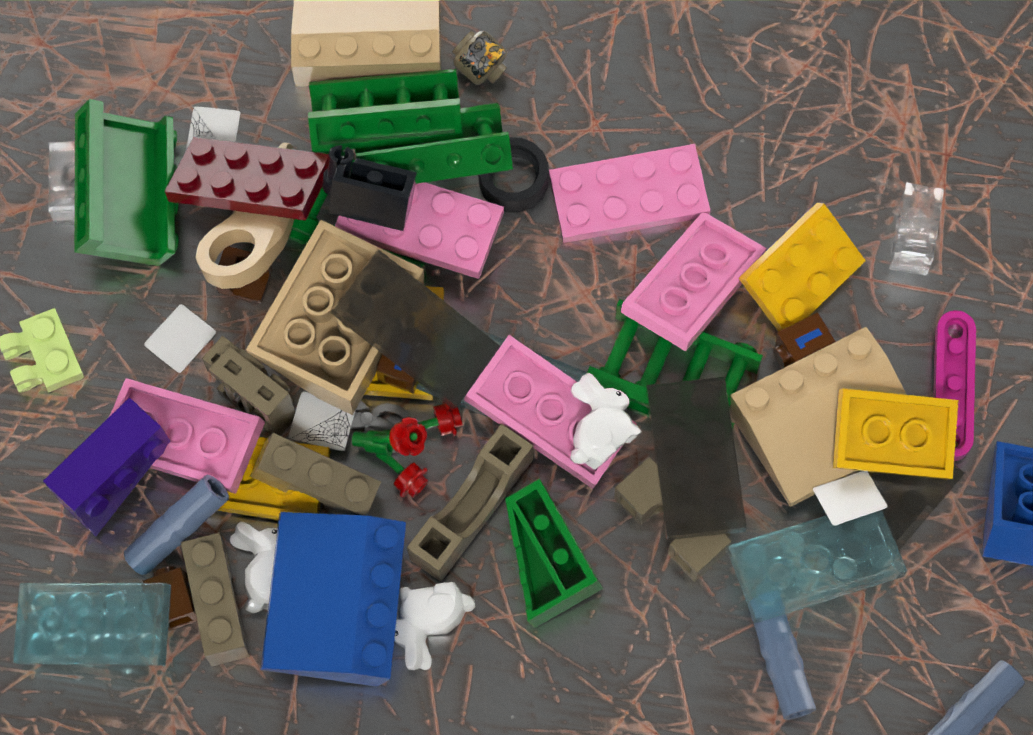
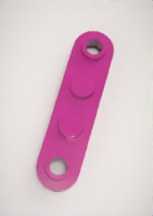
(956, 373)

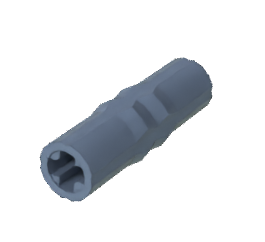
(176, 525)
(785, 667)
(981, 702)

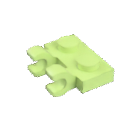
(51, 349)

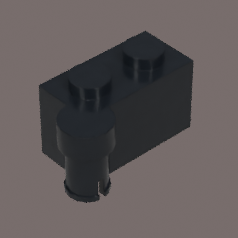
(369, 190)

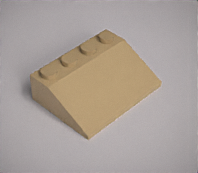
(363, 38)
(302, 335)
(794, 411)

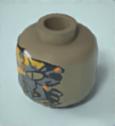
(480, 57)

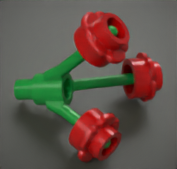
(407, 439)

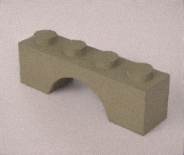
(456, 525)

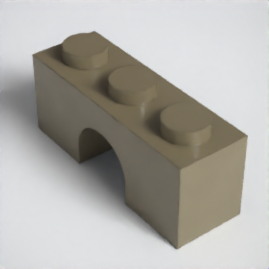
(297, 468)
(641, 499)
(214, 599)

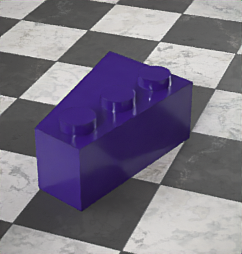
(108, 465)

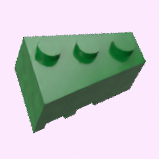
(548, 556)

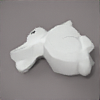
(604, 427)
(259, 571)
(428, 613)

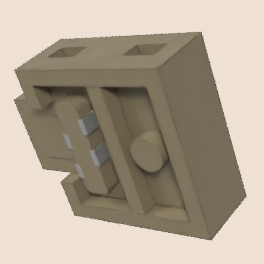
(249, 386)

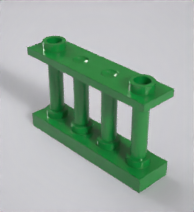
(385, 110)
(479, 152)
(739, 355)

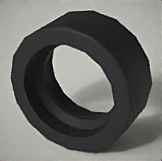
(527, 198)

